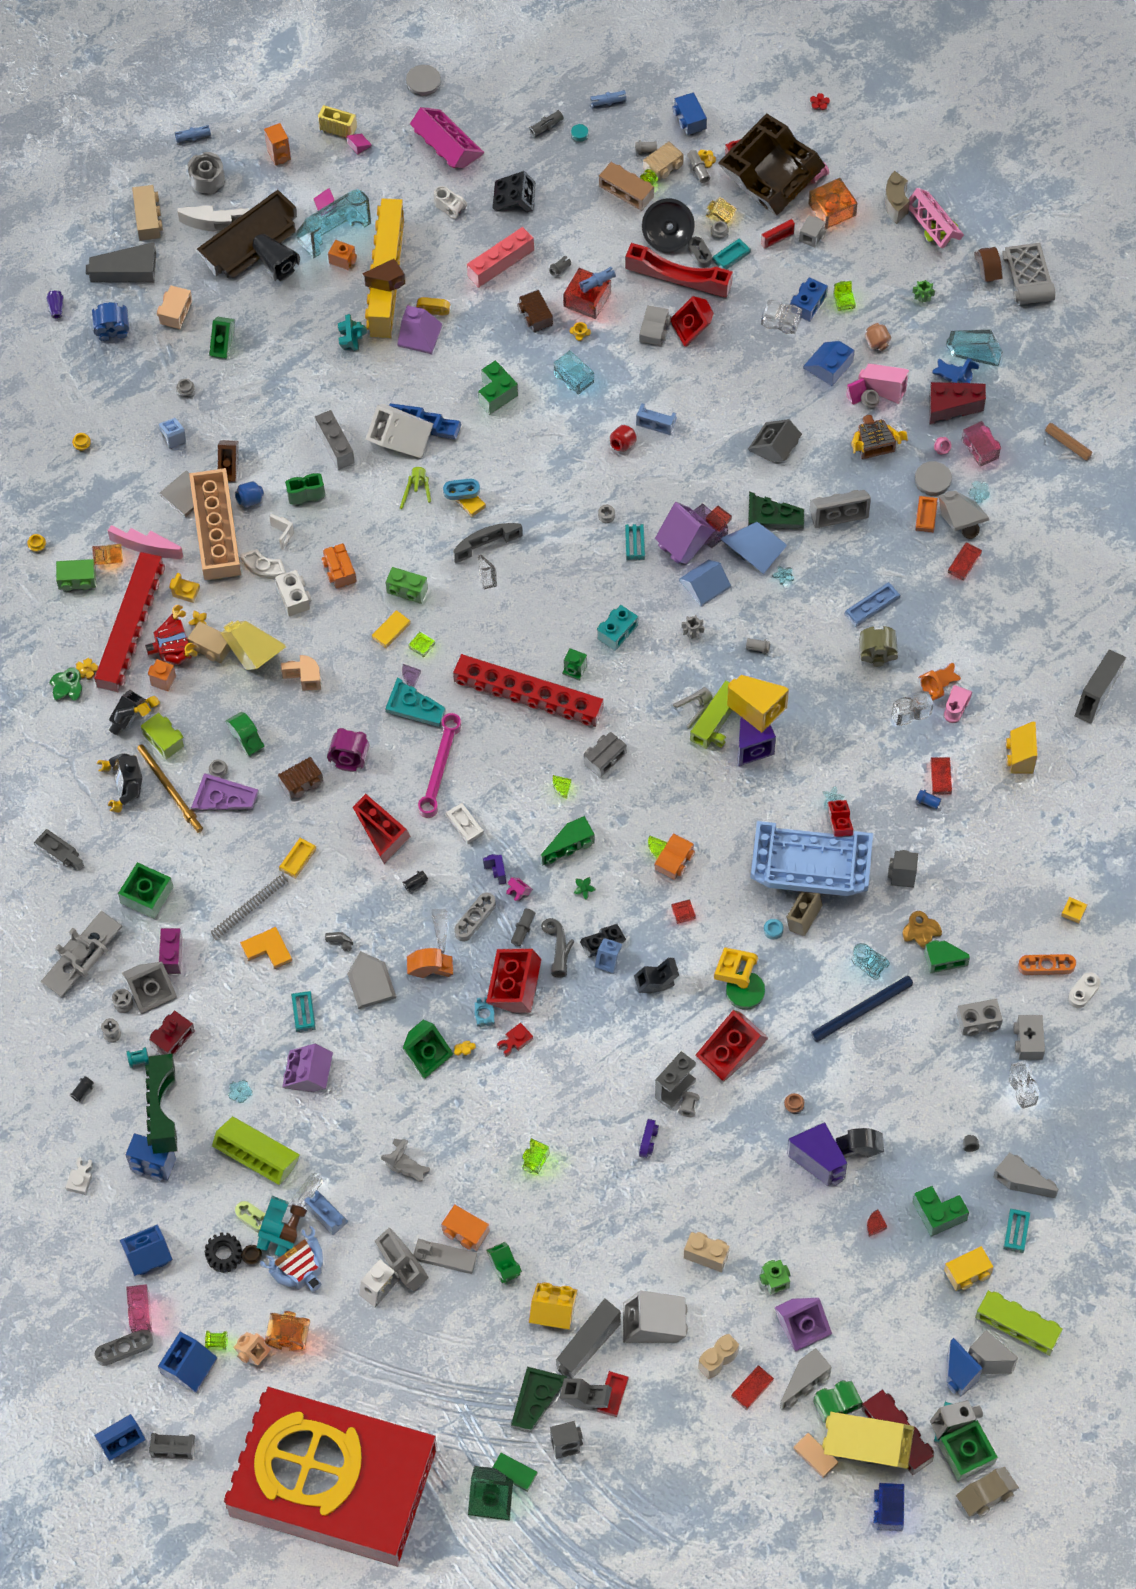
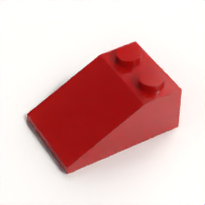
(731, 1045)

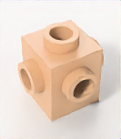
(251, 1348)

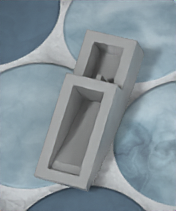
(401, 1259)

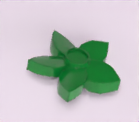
(584, 887)

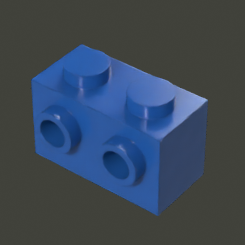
(690, 113)
(810, 297)
(119, 1437)

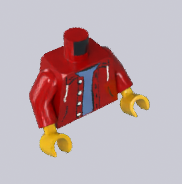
(171, 640)

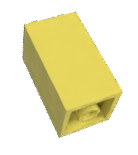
(868, 1440)

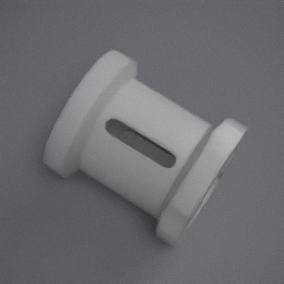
(116, 1033)
(688, 1104)

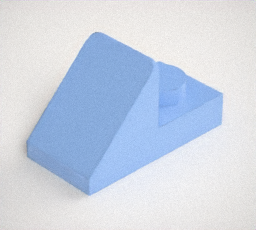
(173, 432)

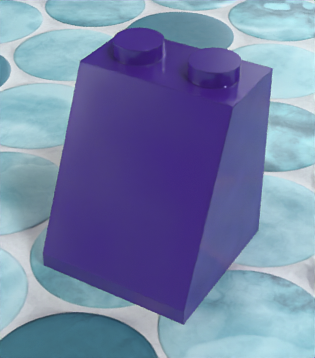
(754, 744)
(818, 1154)

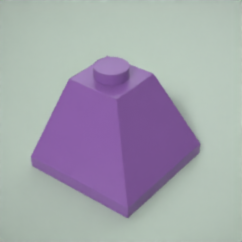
(419, 330)
(803, 1321)

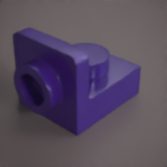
(496, 863)

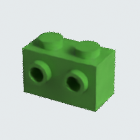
(76, 574)
(406, 585)

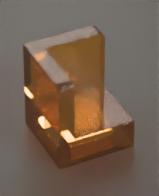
(107, 554)

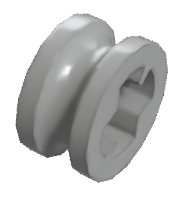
(606, 508)

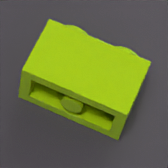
(162, 736)

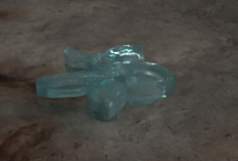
(783, 574)
(833, 796)

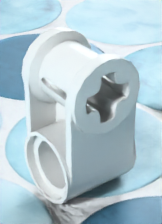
(450, 203)

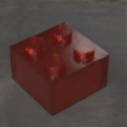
(586, 303)

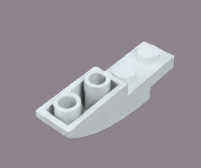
(207, 219)

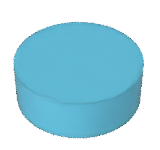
(773, 929)

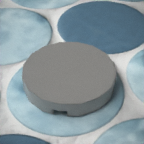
(423, 80)
(933, 478)

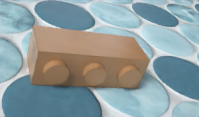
(626, 186)

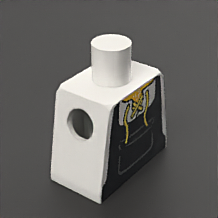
(379, 1281)

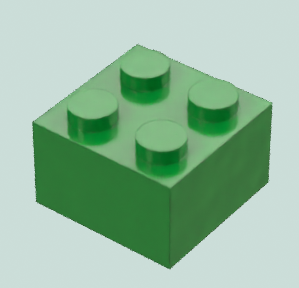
(145, 890)
(967, 1450)

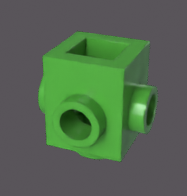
(775, 1276)

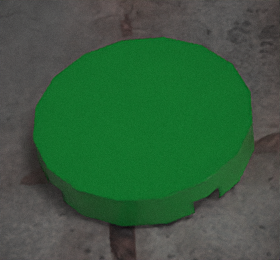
(746, 997)

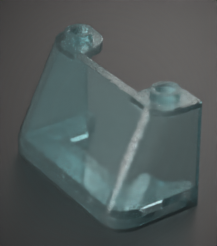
(351, 207)

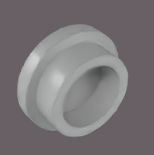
(719, 229)
(185, 387)
(870, 398)
(218, 768)

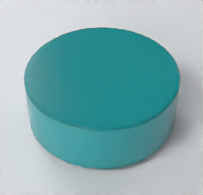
(579, 132)

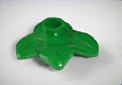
(65, 686)

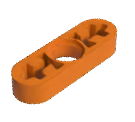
(1062, 969)

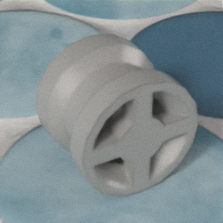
(122, 995)

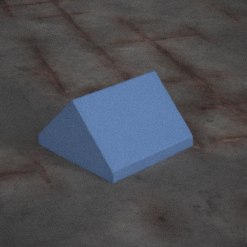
(706, 581)

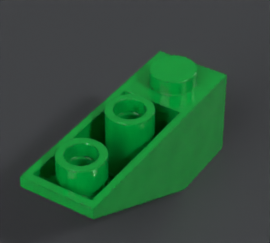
(571, 838)

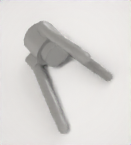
(700, 697)

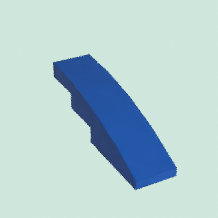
(441, 427)

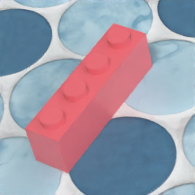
(500, 257)

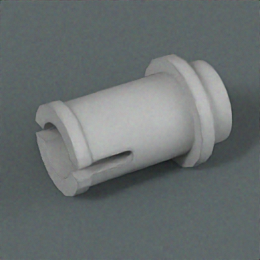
(645, 146)
(758, 645)

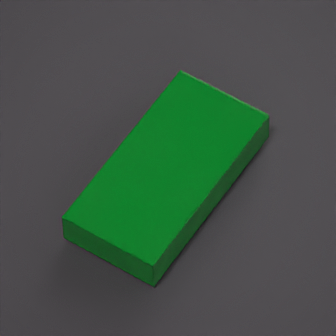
(521, 1474)

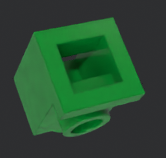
(574, 664)

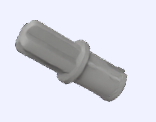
(698, 166)

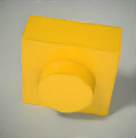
(1074, 910)

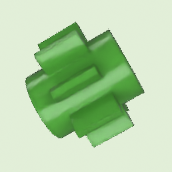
(923, 291)

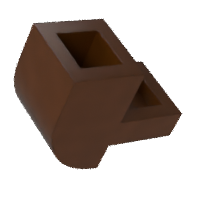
(989, 264)

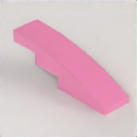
(149, 544)

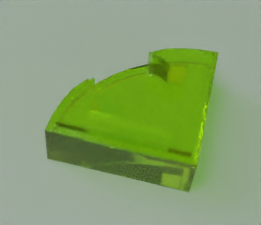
(561, 785)
(656, 846)

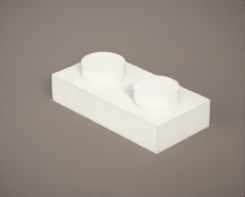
(464, 823)

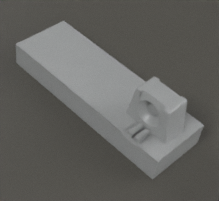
(445, 1256)

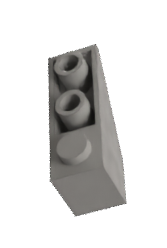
(1020, 1177)
(809, 1371)

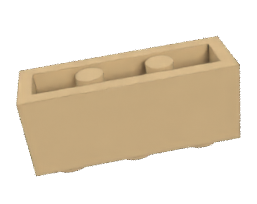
(147, 212)

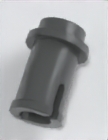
(558, 267)

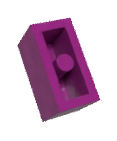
(171, 949)

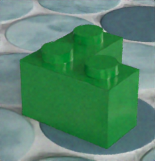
(498, 388)
(937, 1215)

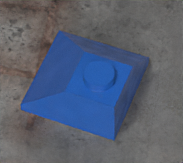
(962, 1369)

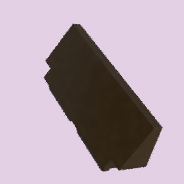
(232, 247)

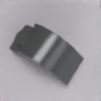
(583, 1395)

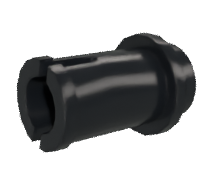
(415, 881)
(82, 1088)

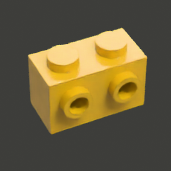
(968, 1269)

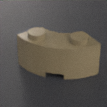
(895, 200)
(987, 1492)

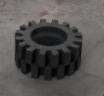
(223, 1264)

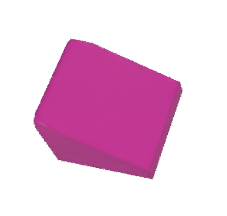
(358, 143)
(324, 199)
(855, 391)

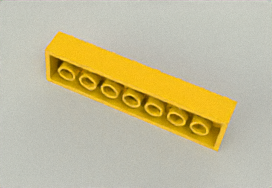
(387, 247)

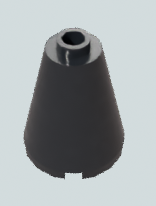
(276, 257)

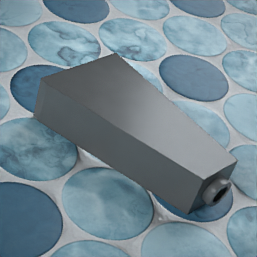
(124, 265)
(1099, 686)
(589, 1338)

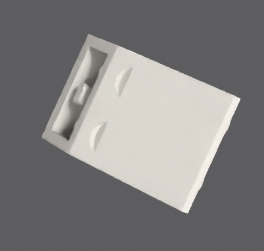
(399, 430)

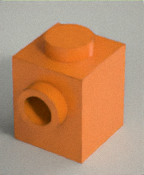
(342, 255)
(162, 675)

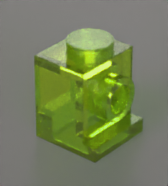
(535, 1156)

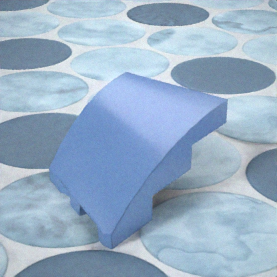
(755, 545)

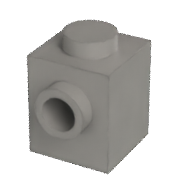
(812, 231)

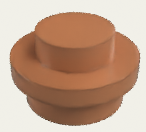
(794, 1103)

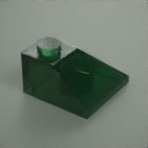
(490, 1494)

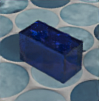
(890, 1507)

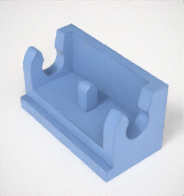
(655, 421)
(325, 1213)

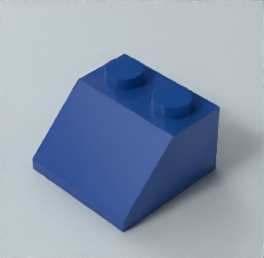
(830, 361)
(146, 1250)

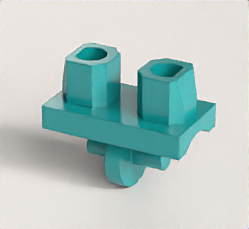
(353, 330)

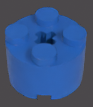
(110, 321)

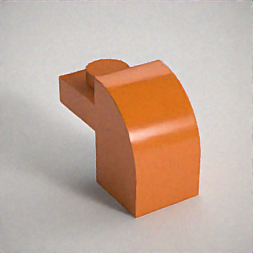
(429, 961)

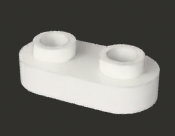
(1084, 988)

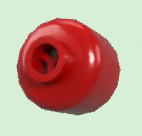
(623, 438)

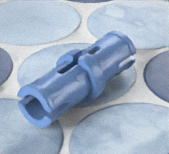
(608, 98)
(192, 134)
(597, 279)

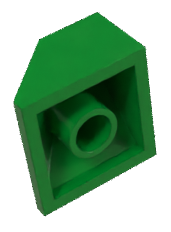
(426, 1048)

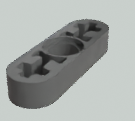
(140, 1347)

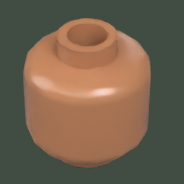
(878, 337)

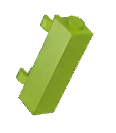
(712, 720)

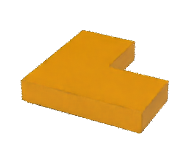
(270, 943)

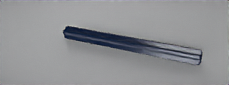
(861, 1008)

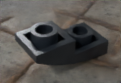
(592, 943)

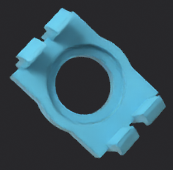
(479, 1005)

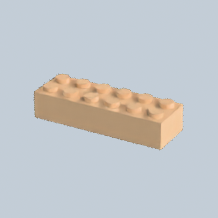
(215, 524)

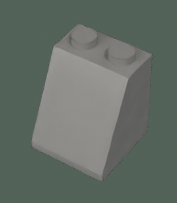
(654, 1318)

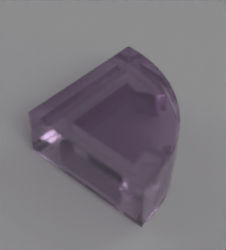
(410, 674)

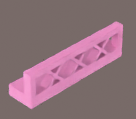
(934, 212)

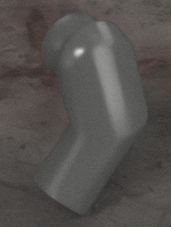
(341, 938)

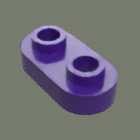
(646, 1146)

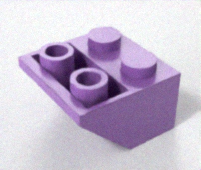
(307, 1068)

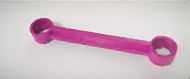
(439, 766)

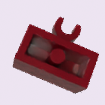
(171, 1034)

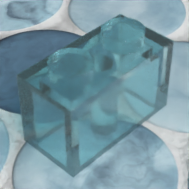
(573, 372)

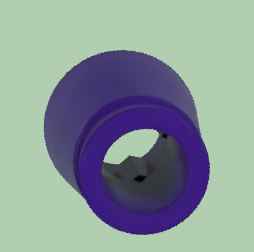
(55, 303)

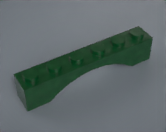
(161, 1128)

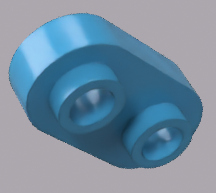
(461, 489)

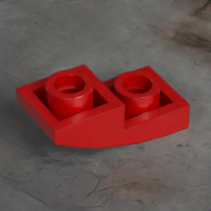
(840, 818)

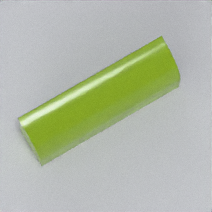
(255, 1150)

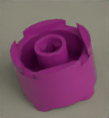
(348, 749)

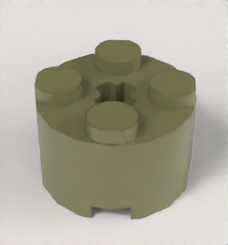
(878, 645)

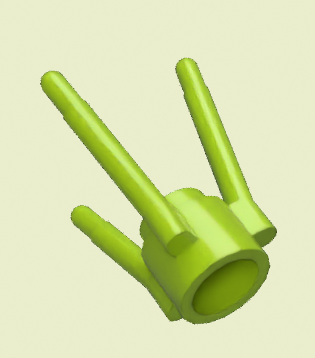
(417, 478)

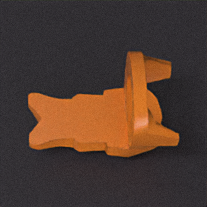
(935, 681)

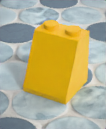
(757, 700)

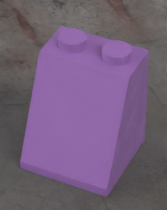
(683, 533)

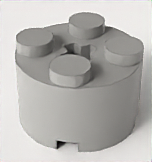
(206, 173)

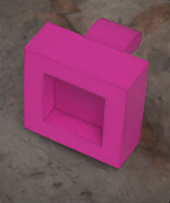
(520, 887)

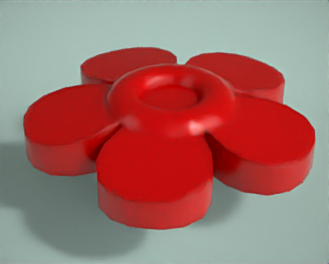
(819, 101)

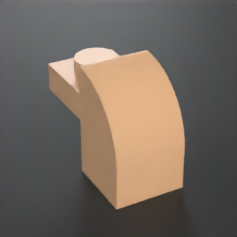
(306, 669)

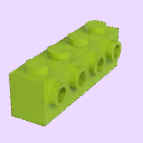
(1019, 1322)

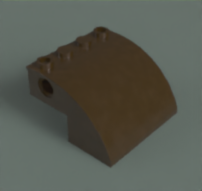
(771, 164)

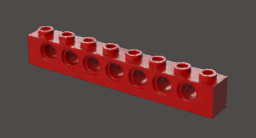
(522, 682)

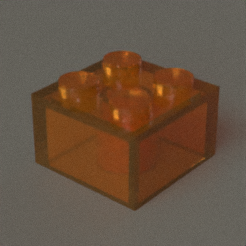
(833, 203)

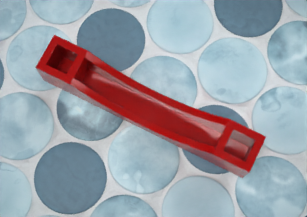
(710, 280)

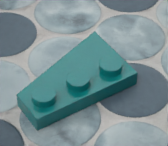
(413, 705)

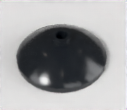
(657, 219)

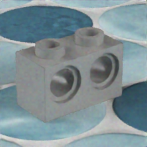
(977, 1012)

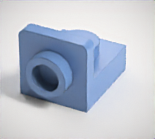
(608, 955)

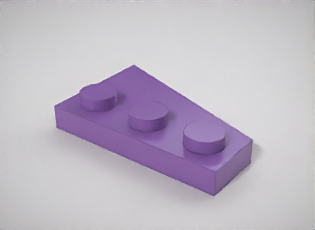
(223, 794)

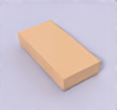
(814, 1455)

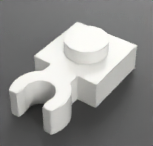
(80, 1179)

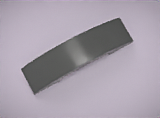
(508, 531)

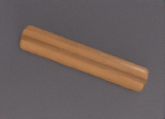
(1068, 441)

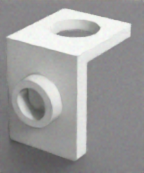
(284, 525)

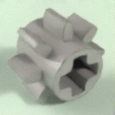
(693, 627)

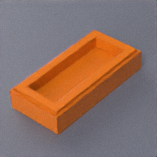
(926, 514)

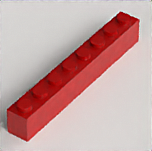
(129, 622)

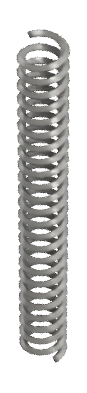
(249, 906)

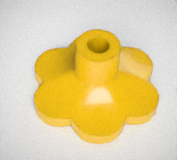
(707, 157)

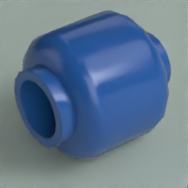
(249, 494)

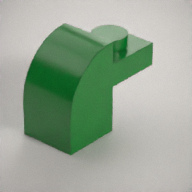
(246, 732)
(503, 1262)

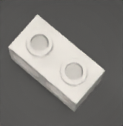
(294, 592)

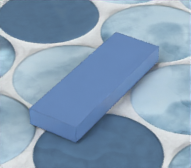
(872, 604)

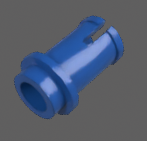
(928, 799)

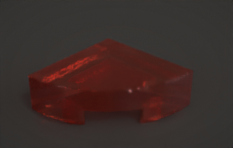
(875, 1223)

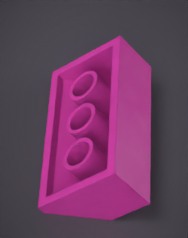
(445, 137)

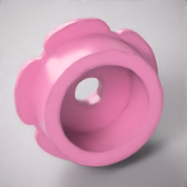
(946, 445)

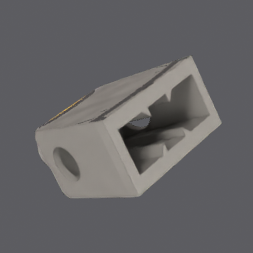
(954, 1417)

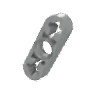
(474, 925)

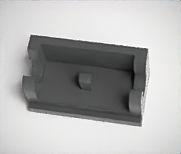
(172, 1446)

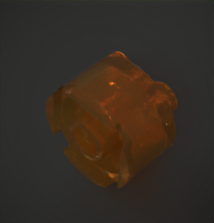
(287, 1331)

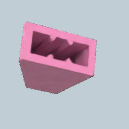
(886, 381)

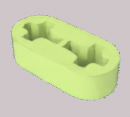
(249, 1220)

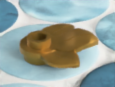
(921, 932)

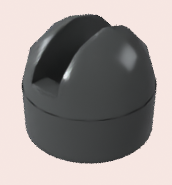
(970, 1143)

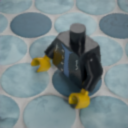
(127, 709)
(127, 778)

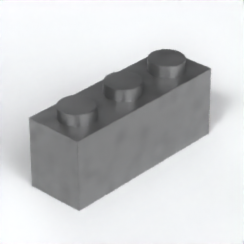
(334, 439)

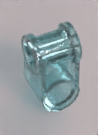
(872, 963)

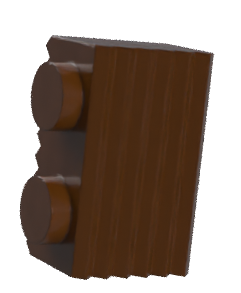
(535, 310)
(300, 778)

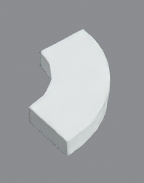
(261, 565)

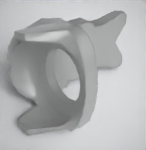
(400, 1162)

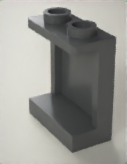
(674, 1080)

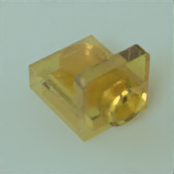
(721, 210)

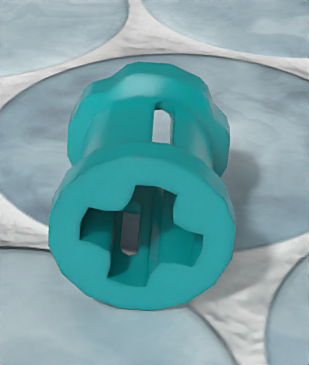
(137, 1057)

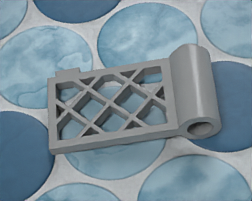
(1033, 290)

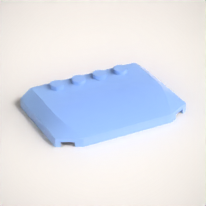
(811, 860)

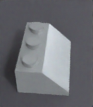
(840, 508)

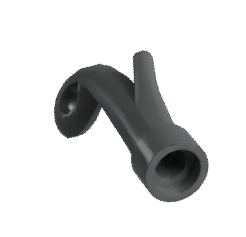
(559, 966)

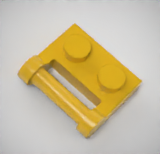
(729, 965)

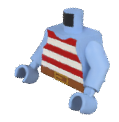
(298, 1265)

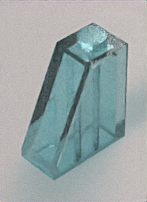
(975, 344)

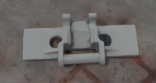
(77, 949)

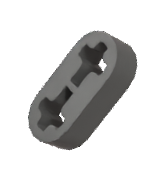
(696, 253)

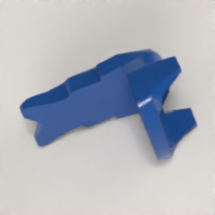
(954, 373)

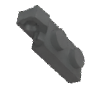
(59, 850)

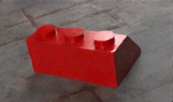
(514, 980)

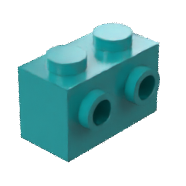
(617, 627)

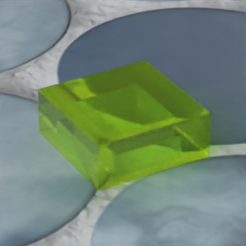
(421, 644)

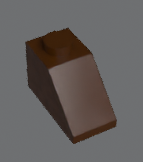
(385, 276)
(228, 458)

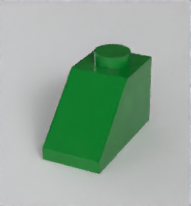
(221, 336)
(944, 956)

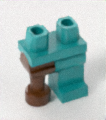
(275, 1230)

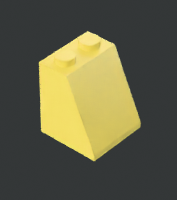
(250, 644)

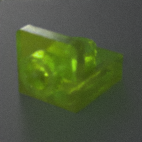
(844, 296)

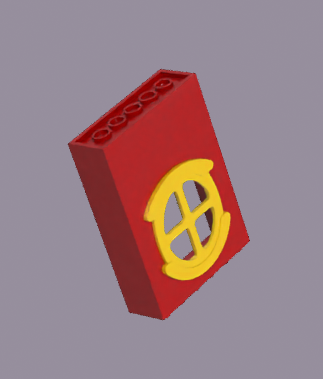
(375, 1490)

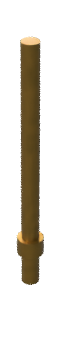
(188, 814)

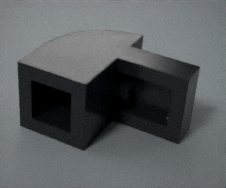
(658, 978)
(861, 1141)

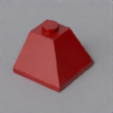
(692, 319)

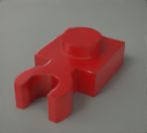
(517, 1038)

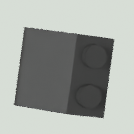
(775, 440)

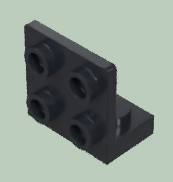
(514, 189)

